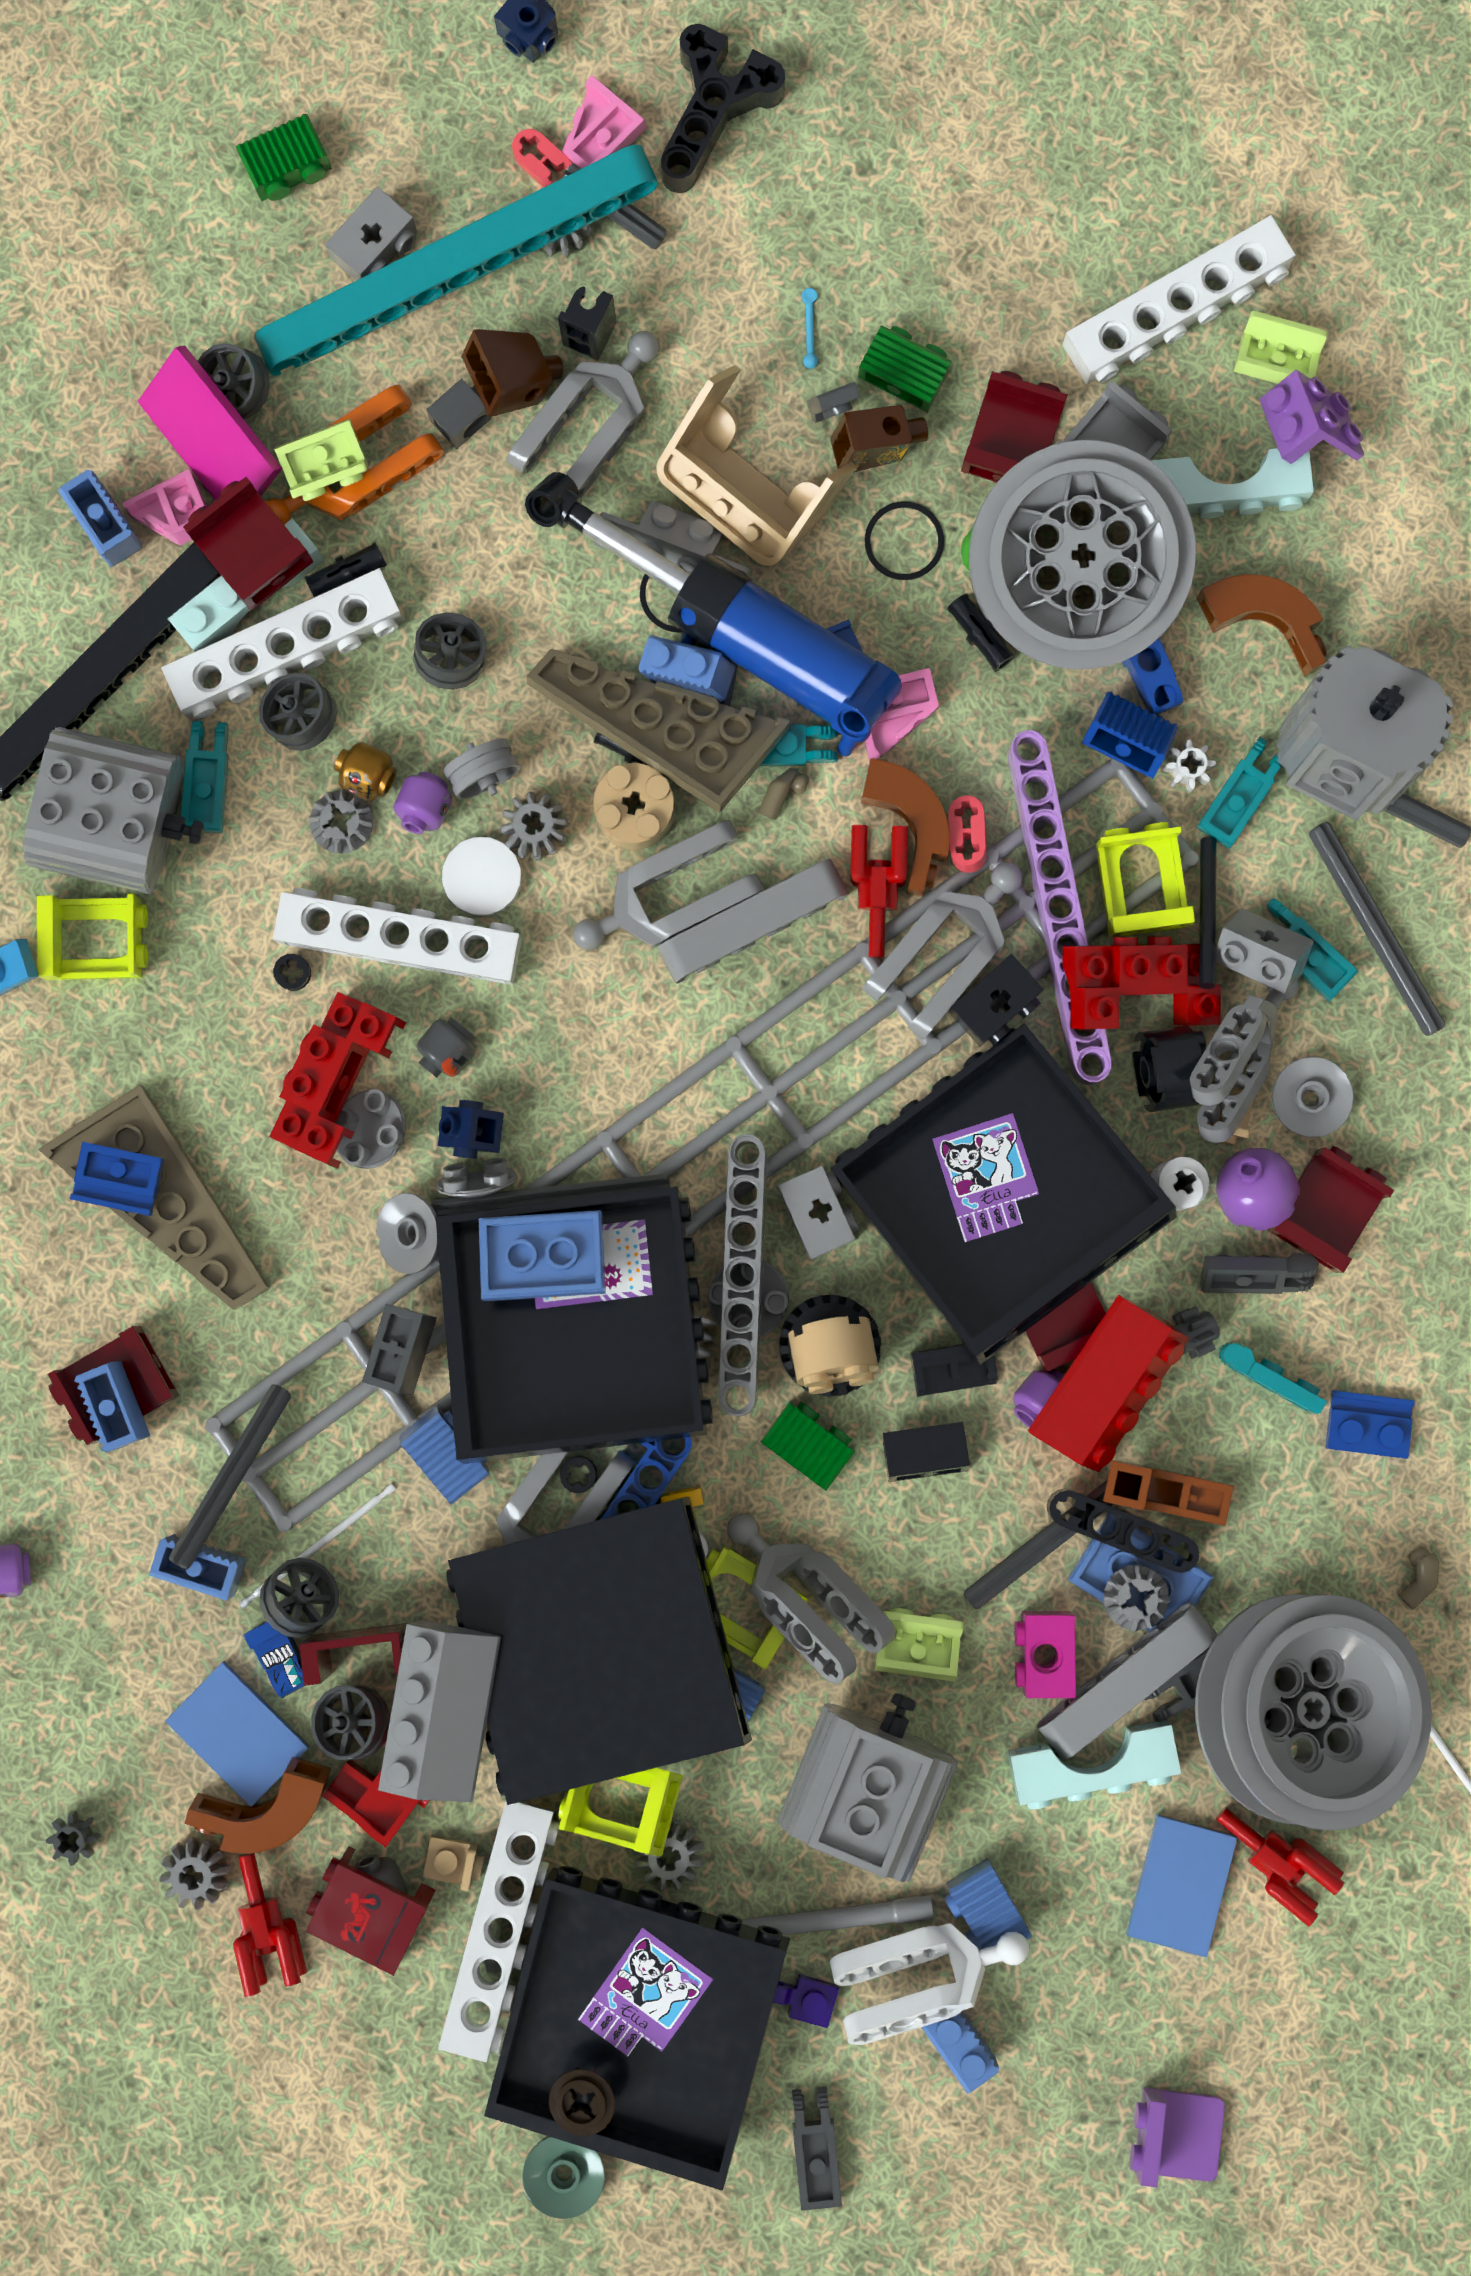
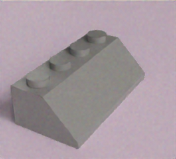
(439, 1712)

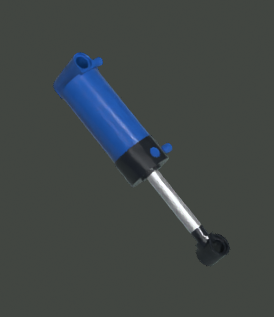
(743, 622)

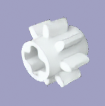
(1197, 757)

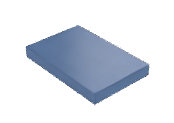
(542, 1255)
(1102, 1561)
(237, 1733)
(1181, 1885)

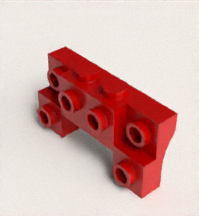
(1105, 972)
(326, 1073)
(375, 1811)

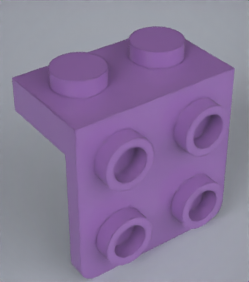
(1306, 413)
(1176, 2136)

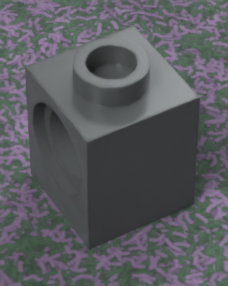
(458, 413)

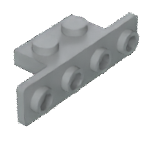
(674, 535)

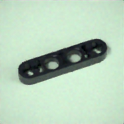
(1121, 1533)

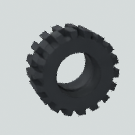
(818, 1309)

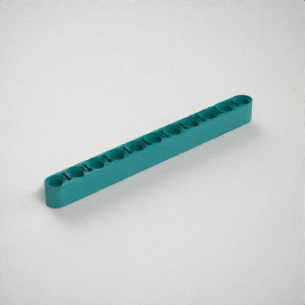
(457, 259)

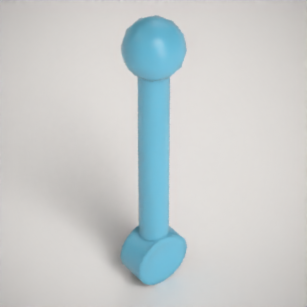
(809, 297)

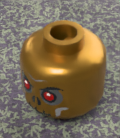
(365, 771)

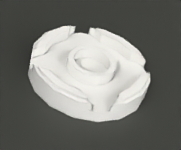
(481, 876)

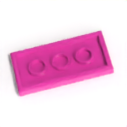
(206, 426)

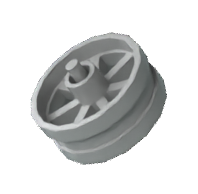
(481, 768)

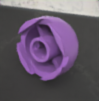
(1257, 1188)

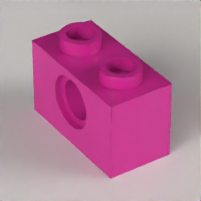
(1058, 1676)

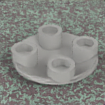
(377, 1127)
(461, 1184)
(774, 1297)

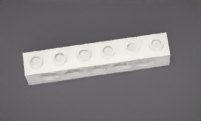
(1260, 244)
(296, 624)
(295, 930)
(460, 2033)

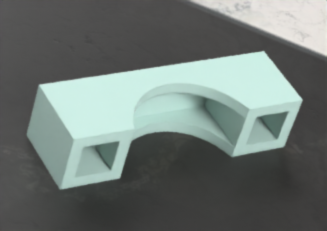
(1272, 485)
(218, 609)
(1145, 1755)

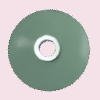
(561, 2196)

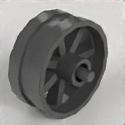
(232, 382)
(449, 650)
(297, 710)
(299, 1597)
(350, 1722)

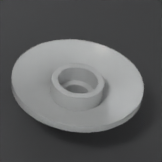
(1332, 1092)
(396, 1230)

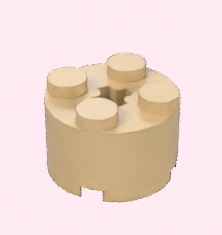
(621, 787)
(833, 1354)

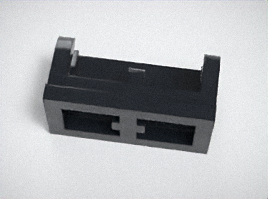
(588, 329)
(950, 1370)
(926, 1452)

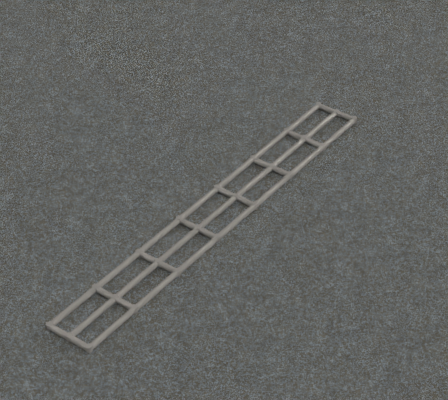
(767, 1093)

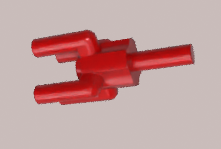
(878, 881)
(1285, 1866)
(263, 1934)

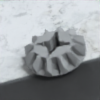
(358, 826)
(1117, 1592)

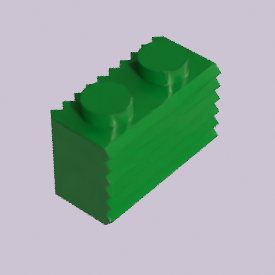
(284, 158)
(905, 367)
(808, 1445)

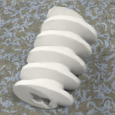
(1194, 1178)

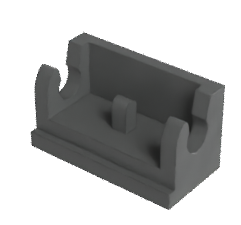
(399, 1349)

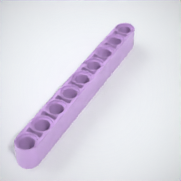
(1047, 889)

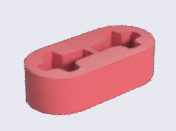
(546, 149)
(959, 834)

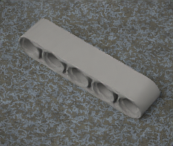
(752, 919)
(1127, 1680)

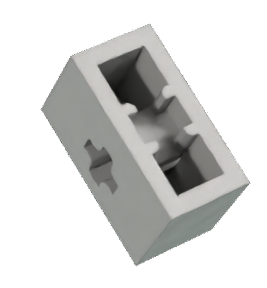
(375, 219)
(1263, 950)
(798, 1197)

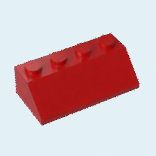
(1109, 1384)

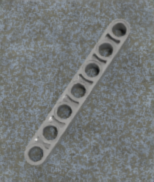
(733, 1257)

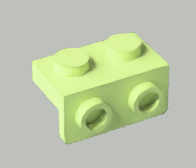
(1277, 347)
(322, 459)
(921, 1646)

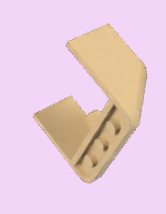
(731, 491)

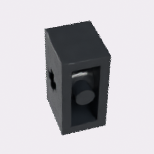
(974, 1009)

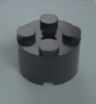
(1166, 1065)

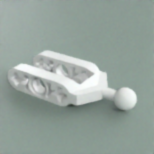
(928, 2005)

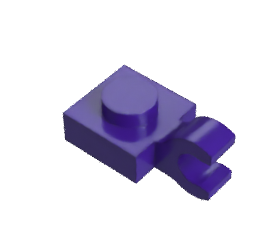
(808, 2000)

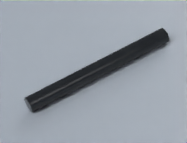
(1207, 924)

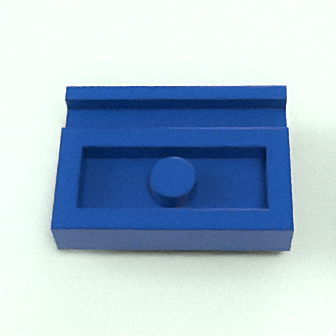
(117, 1178)
(1369, 1424)

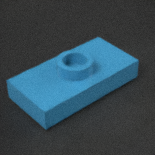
(16, 965)

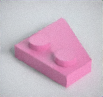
(601, 126)
(167, 506)
(905, 713)

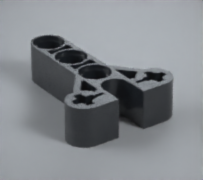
(739, 93)

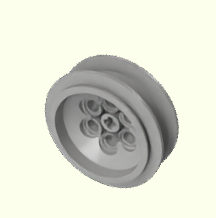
(1156, 553)
(1376, 1731)

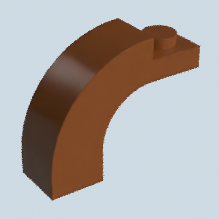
(1272, 602)
(913, 800)
(1167, 1492)
(266, 1824)

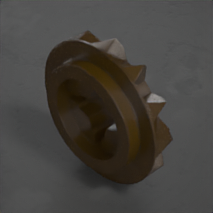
(582, 2120)

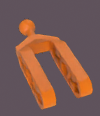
(379, 479)

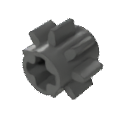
(1200, 1328)
(82, 1843)

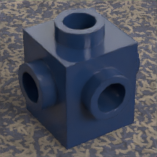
(527, 27)
(470, 1129)

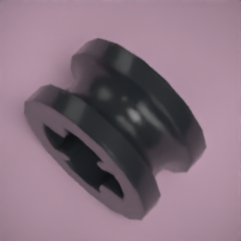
(283, 980)
(578, 1487)

